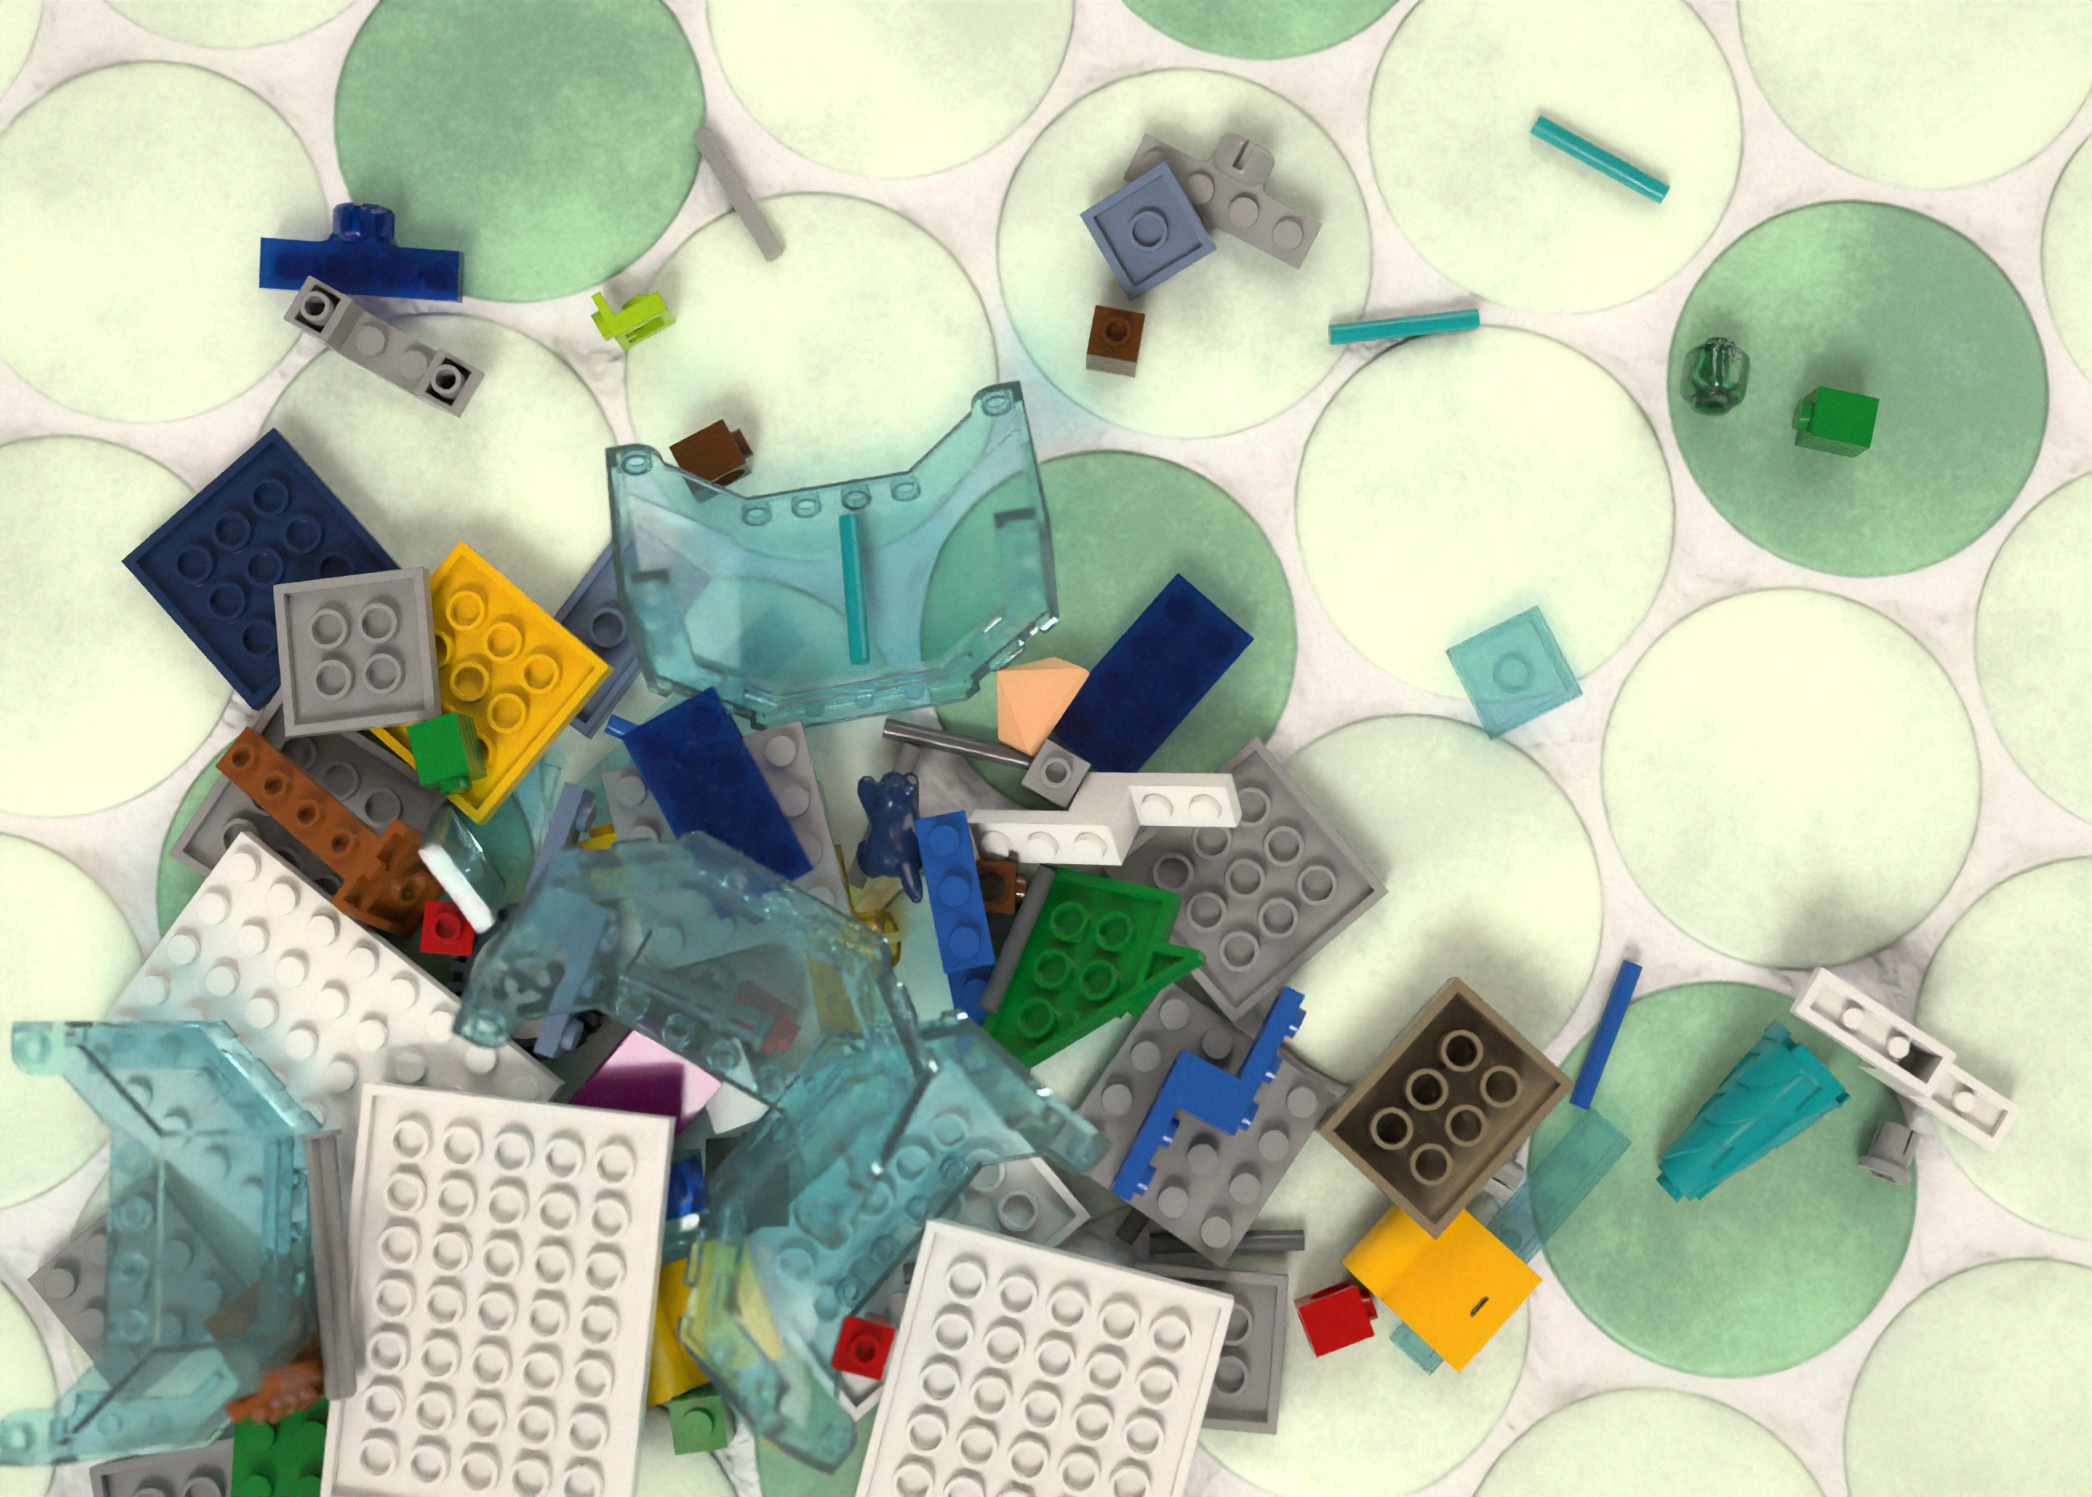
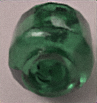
(1715, 376)

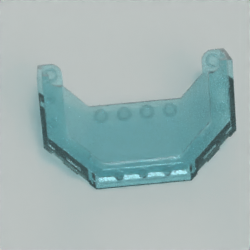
(731, 978)
(201, 1236)
(774, 1299)

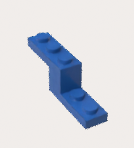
(957, 908)
(1209, 1094)

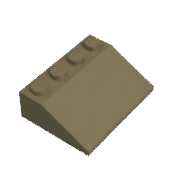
(1444, 1106)

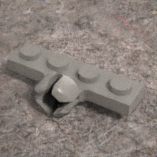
(1234, 197)

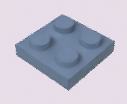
(1148, 231)

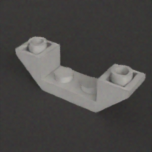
(383, 349)

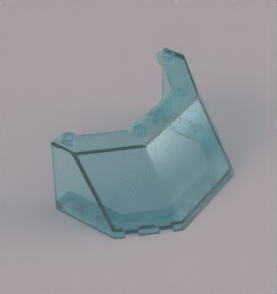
(948, 562)

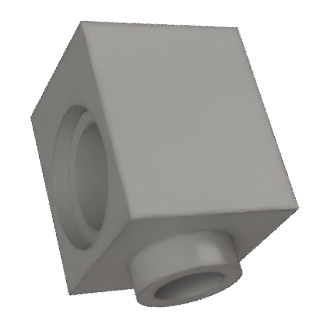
(1055, 775)

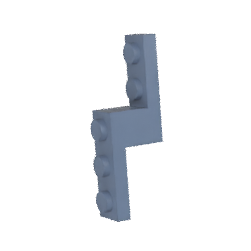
(571, 817)

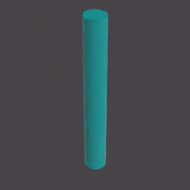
(1600, 159)
(1403, 326)
(854, 589)

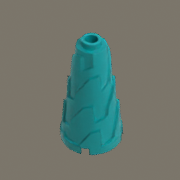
(1757, 1108)

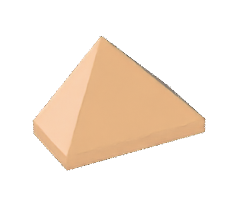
(1034, 699)

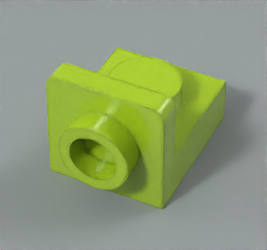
(639, 320)

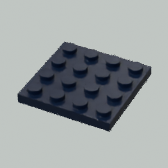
(226, 548)

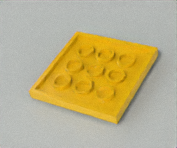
(506, 670)

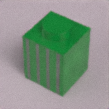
(1835, 421)
(447, 753)
(701, 1421)

